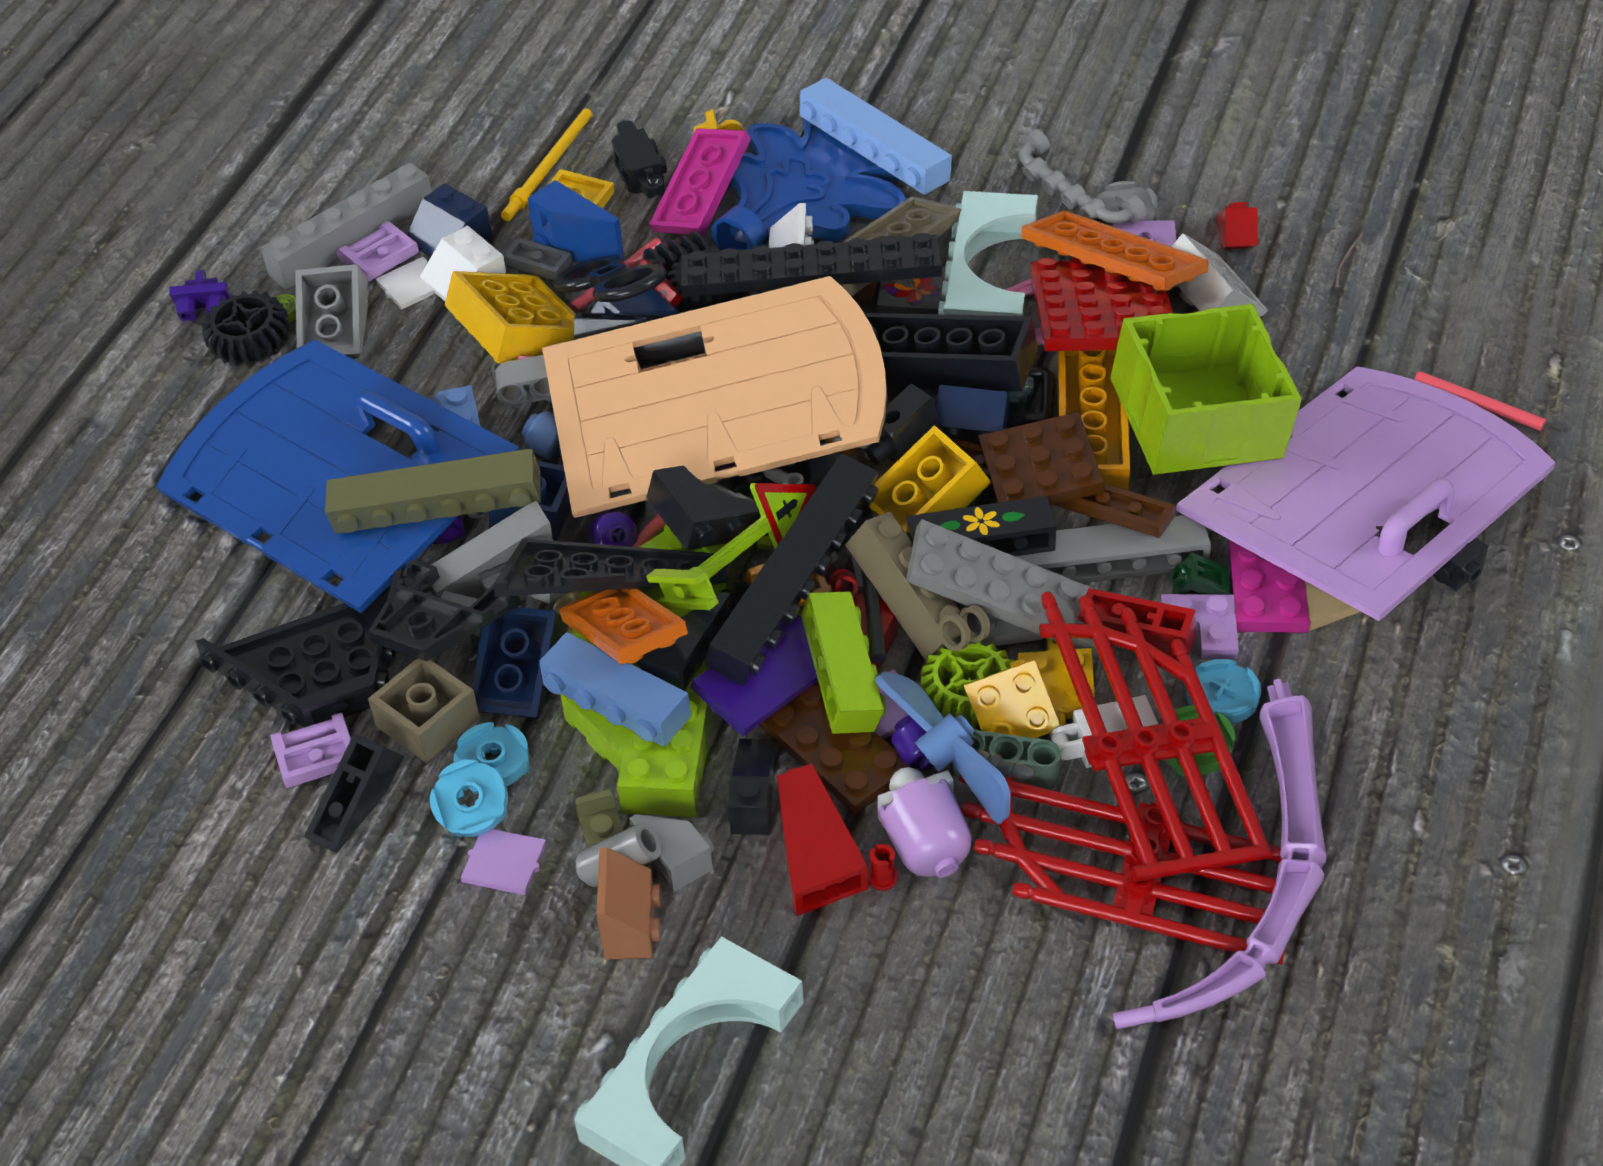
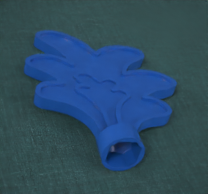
(802, 170)

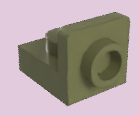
(598, 816)

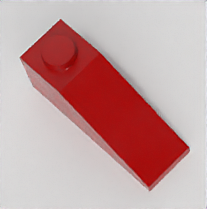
(1159, 621)

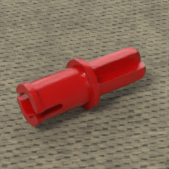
(843, 581)

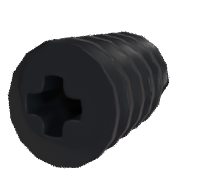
(674, 250)

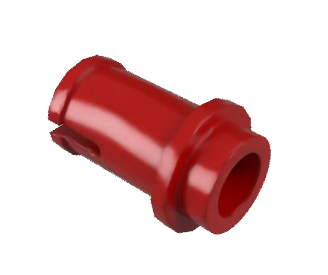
(882, 873)

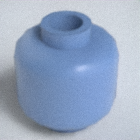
(542, 435)

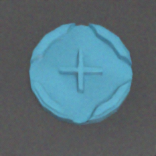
(1229, 688)

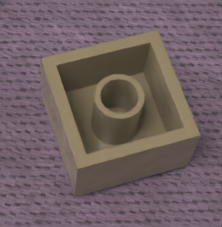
(424, 708)

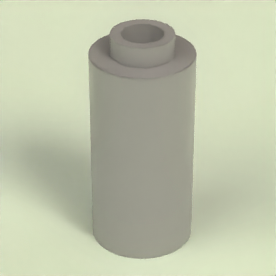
(637, 843)

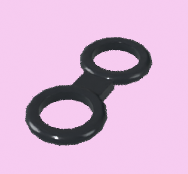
(606, 275)

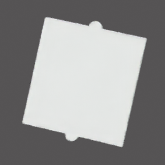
(405, 284)

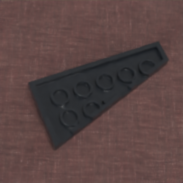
(580, 567)

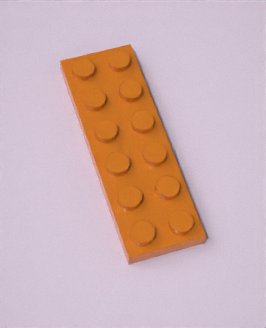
(1115, 250)

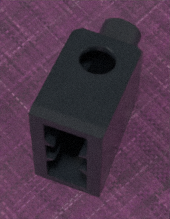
(904, 424)

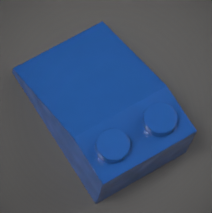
(574, 224)

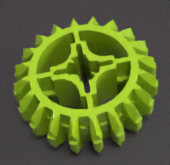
(960, 668)

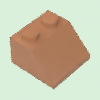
(626, 907)

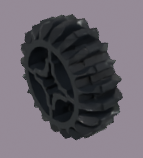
(245, 327)

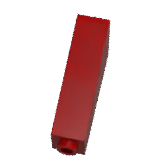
(818, 846)

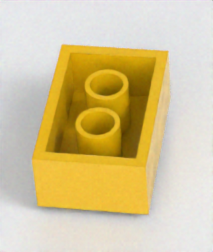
(929, 479)

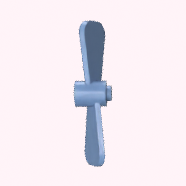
(948, 742)

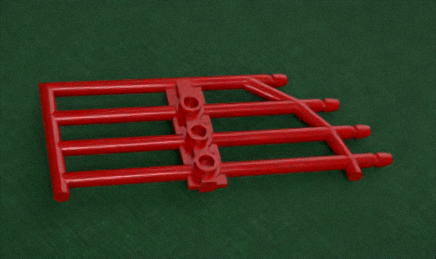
(1155, 742)
(1133, 900)

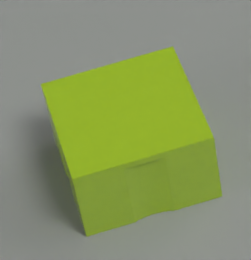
(1204, 389)

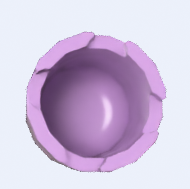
(927, 828)

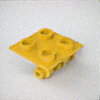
(1013, 702)

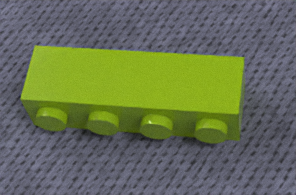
(842, 662)

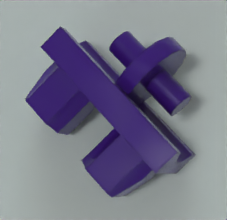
(196, 294)

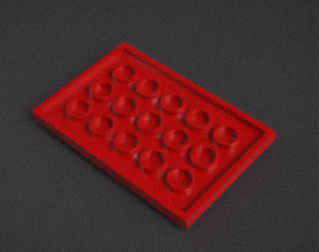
(1085, 305)

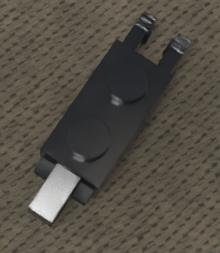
(638, 160)

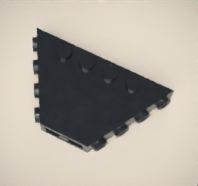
(309, 664)

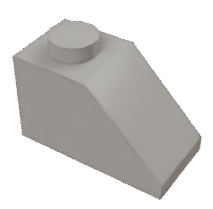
(683, 853)

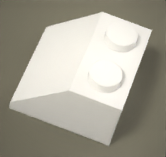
(460, 252)

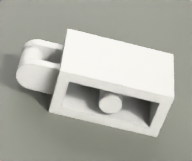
(1070, 736)

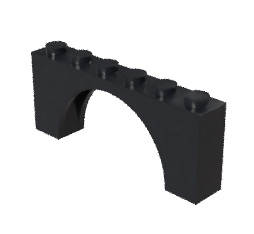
(707, 516)

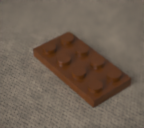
(849, 764)

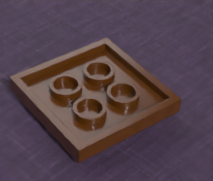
(1042, 460)

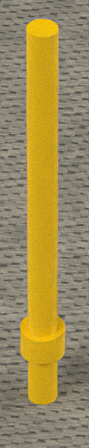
(519, 198)

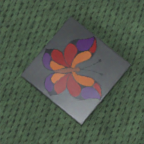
(911, 295)

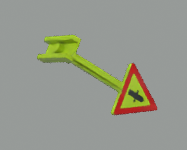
(778, 509)

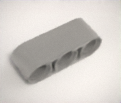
(522, 381)

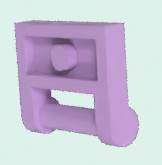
(379, 251)
(311, 750)

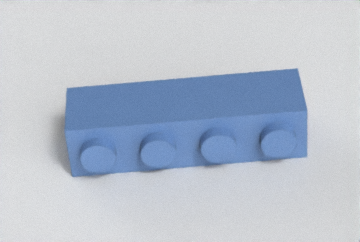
(615, 690)

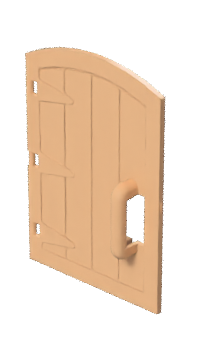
(762, 395)

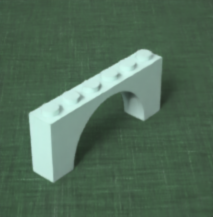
(984, 221)
(722, 988)

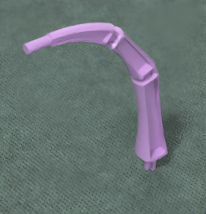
(1299, 874)

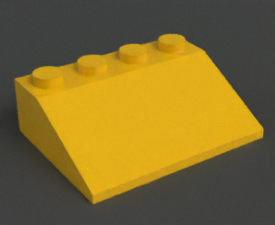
(509, 313)

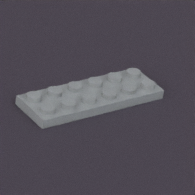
(991, 580)

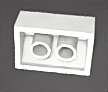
(1216, 287)

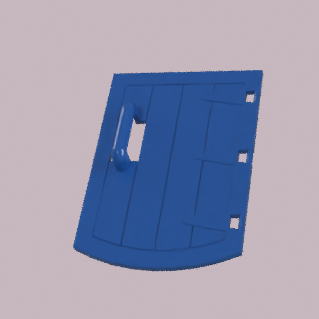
(288, 431)

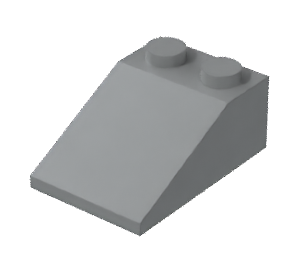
(332, 307)

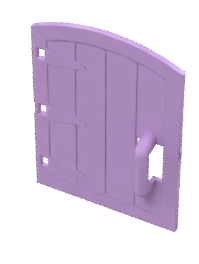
(1367, 463)

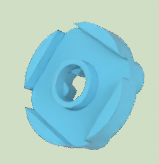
(507, 741)
(450, 789)

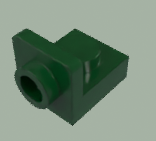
(1200, 576)

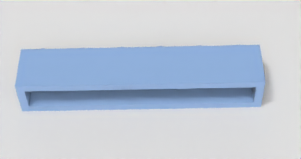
(875, 135)

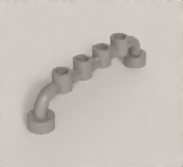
(1072, 195)

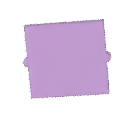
(504, 861)

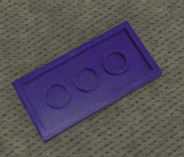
(783, 678)

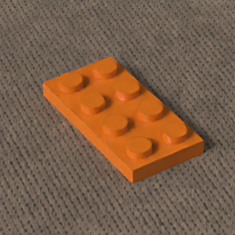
(623, 623)

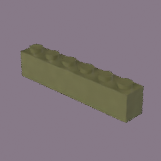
(433, 491)

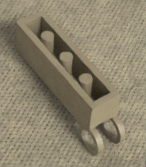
(926, 617)

